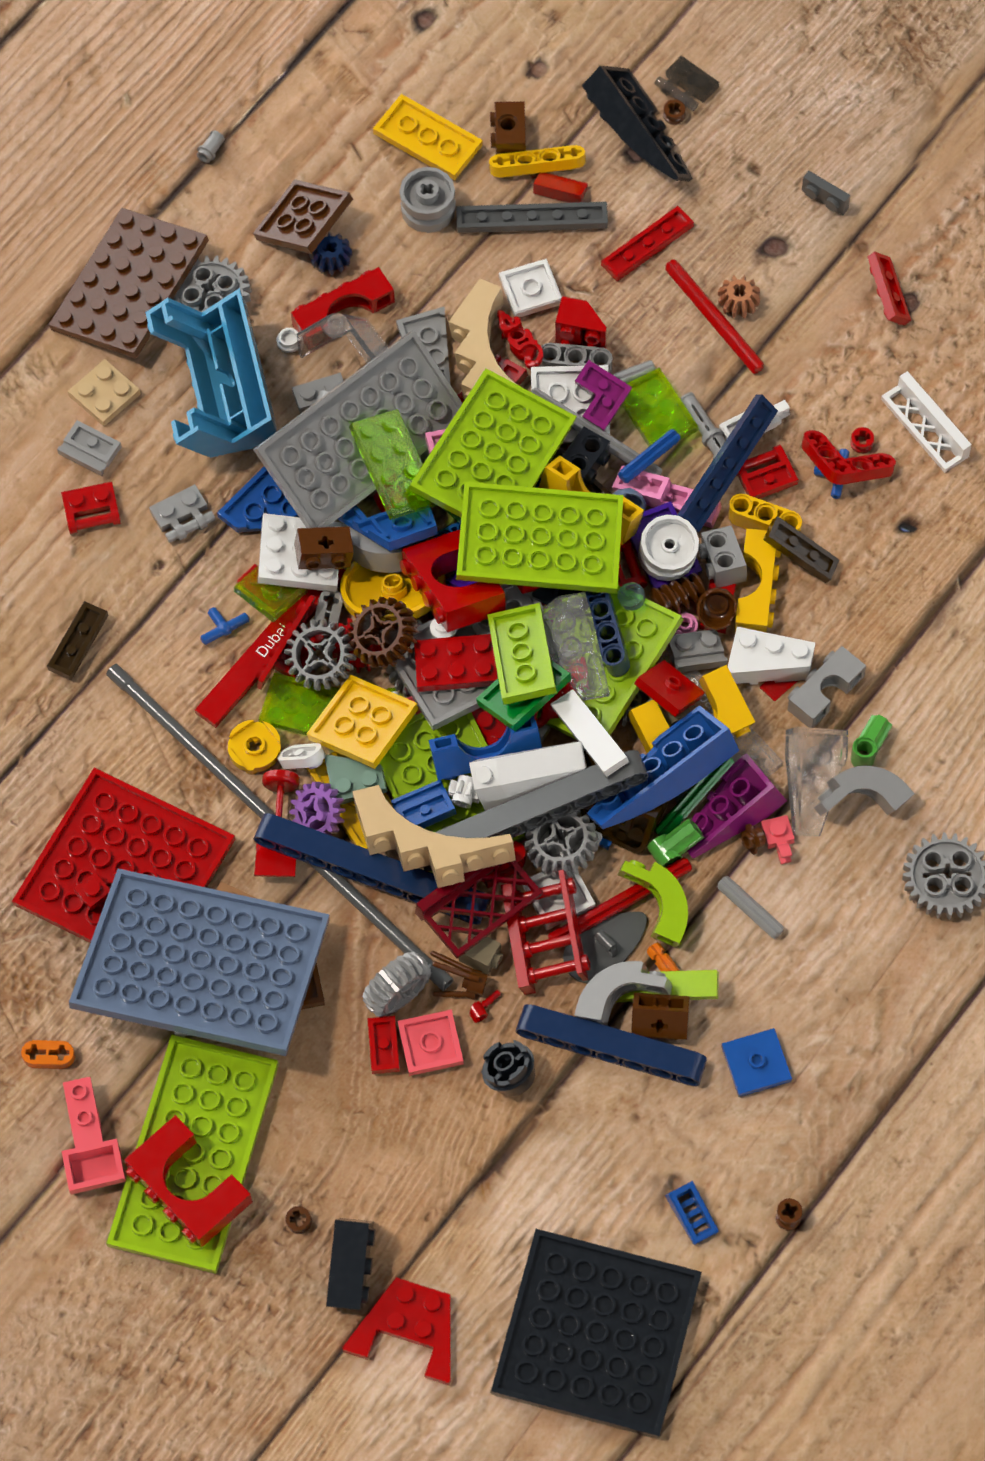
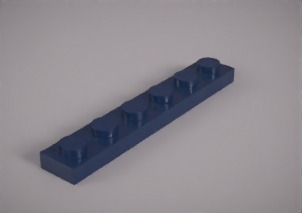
(728, 462)

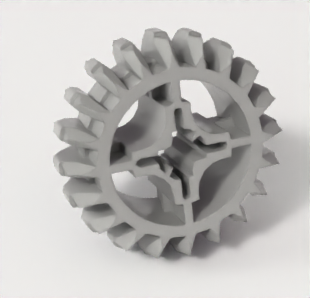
(312, 663)
(542, 853)
(396, 984)

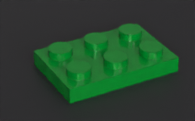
(518, 713)

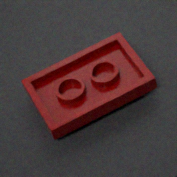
(455, 663)

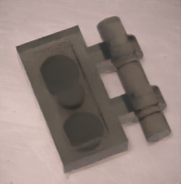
(691, 79)

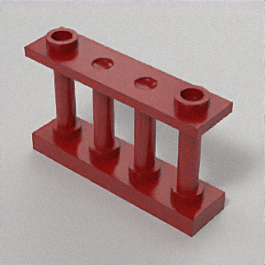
(524, 950)

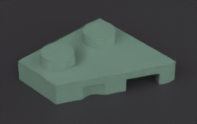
(351, 775)

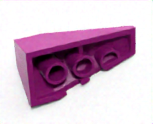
(739, 800)

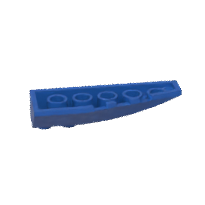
(673, 765)

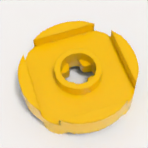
(259, 760)

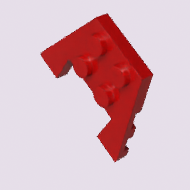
(413, 1315)

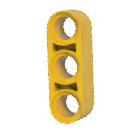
(756, 509)

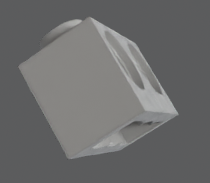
(723, 557)

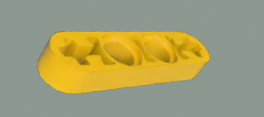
(510, 163)

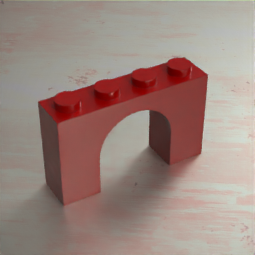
(450, 605)
(200, 1217)

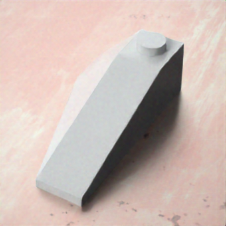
(518, 773)

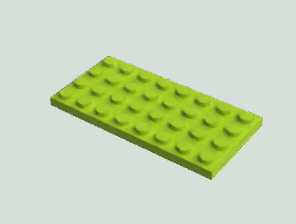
(222, 1103)

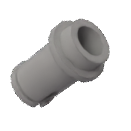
(207, 151)

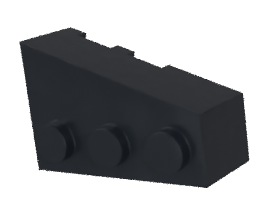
(350, 1263)

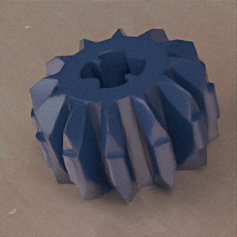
(331, 254)

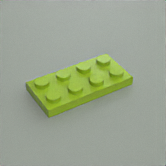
(521, 653)

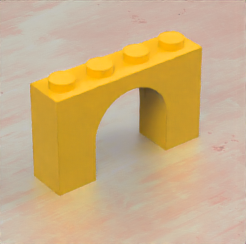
(723, 697)

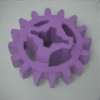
(319, 809)

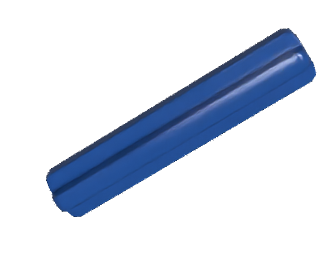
(649, 456)

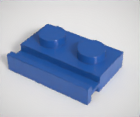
(425, 805)

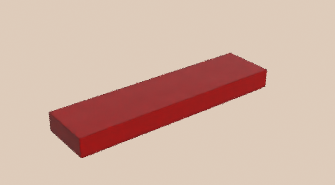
(647, 243)

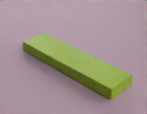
(692, 983)

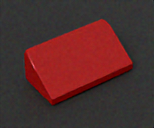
(559, 188)

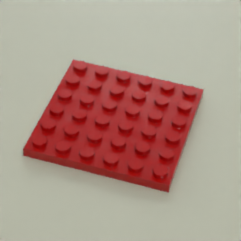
(111, 830)

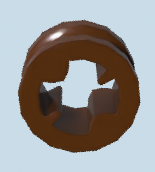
(676, 118)
(304, 1213)

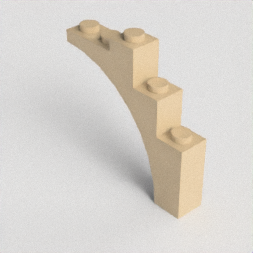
(472, 328)
(418, 847)

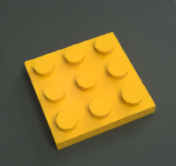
(362, 721)

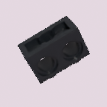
(586, 460)

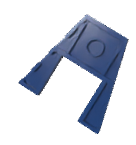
(395, 532)

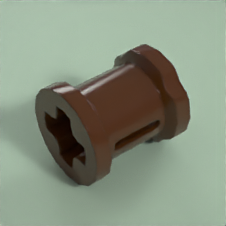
(792, 1207)

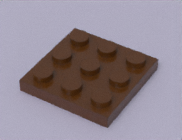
(303, 216)

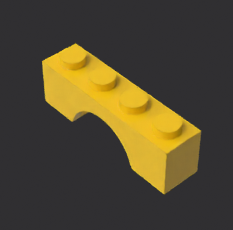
(564, 475)
(754, 609)

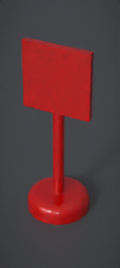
(269, 862)

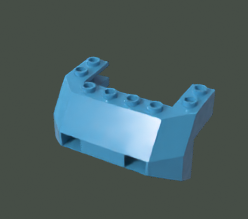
(225, 375)

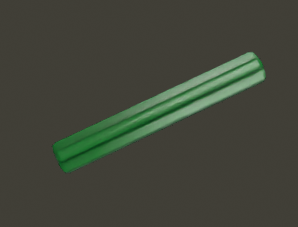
(691, 799)

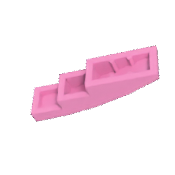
(659, 490)

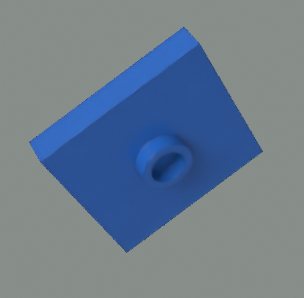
(756, 1062)

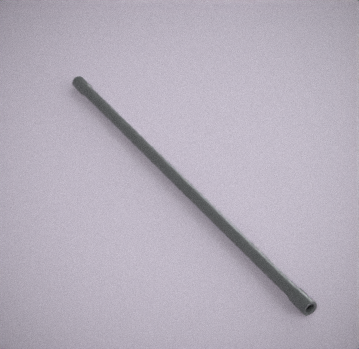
(127, 684)

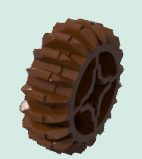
(374, 629)

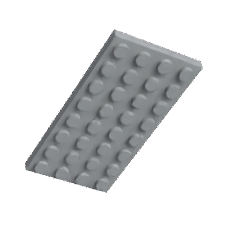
(315, 452)

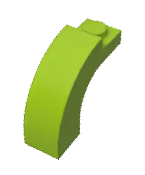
(669, 896)

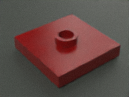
(669, 688)

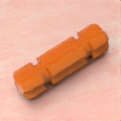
(663, 961)

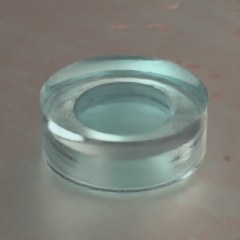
(631, 596)

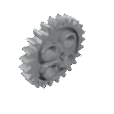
(213, 287)
(944, 853)

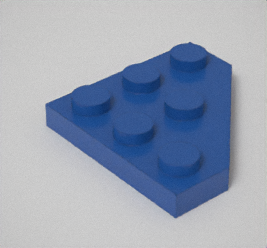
(256, 497)

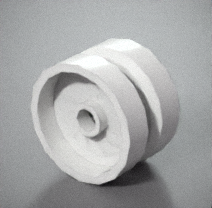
(654, 550)

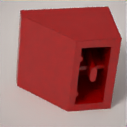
(579, 324)

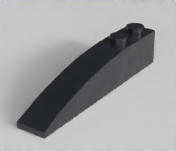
(633, 118)

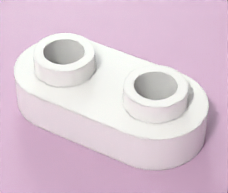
(302, 756)

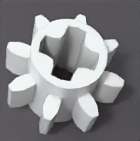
(463, 792)

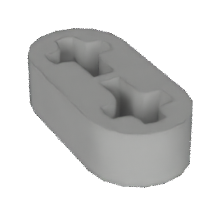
(333, 614)

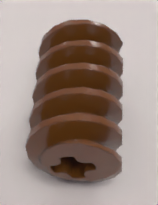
(678, 593)

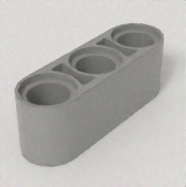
(565, 353)

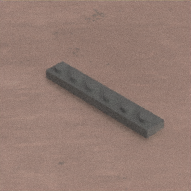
(532, 217)

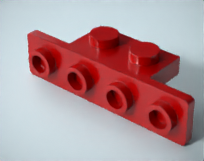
(277, 652)

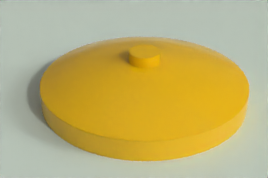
(361, 585)

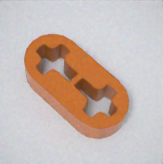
(48, 1061)

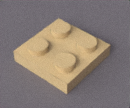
(104, 392)

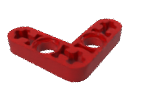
(841, 470)

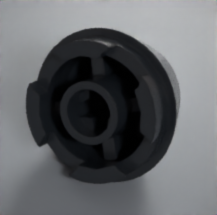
(509, 1068)

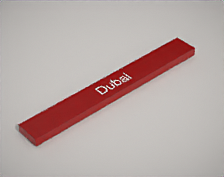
(242, 674)

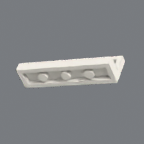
(933, 416)

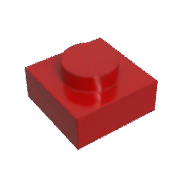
(92, 891)

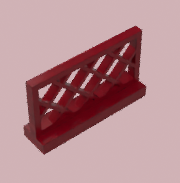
(441, 897)

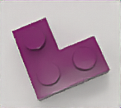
(608, 394)

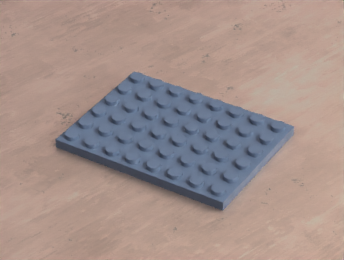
(200, 962)

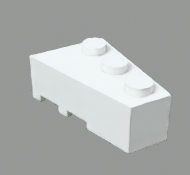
(769, 657)

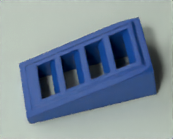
(677, 1207)

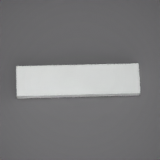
(589, 730)

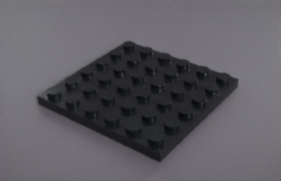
(596, 1333)

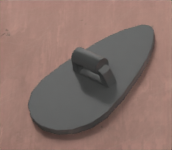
(609, 942)

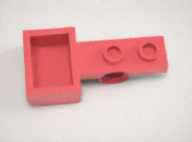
(92, 1161)

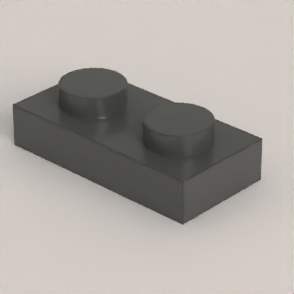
(826, 193)

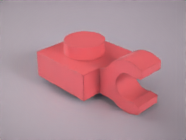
(779, 836)

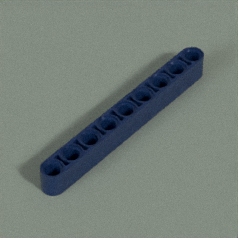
(354, 862)

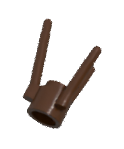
(473, 979)

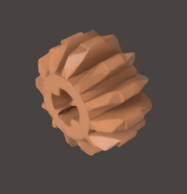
(739, 296)

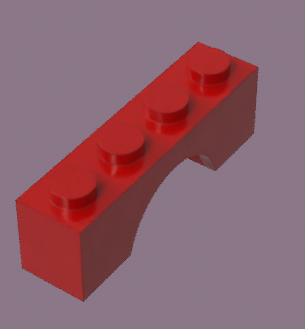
(368, 291)

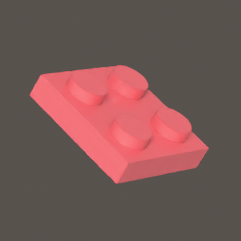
(430, 1042)

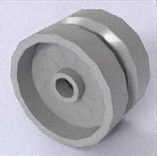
(427, 199)

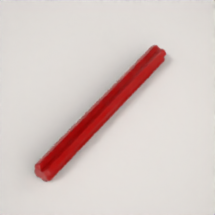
(714, 316)
(619, 902)

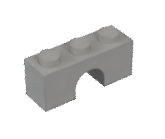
(839, 670)

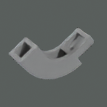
(374, 556)
(875, 782)
(612, 983)

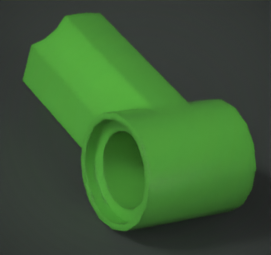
(870, 740)
(669, 847)

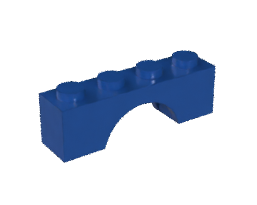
(453, 757)

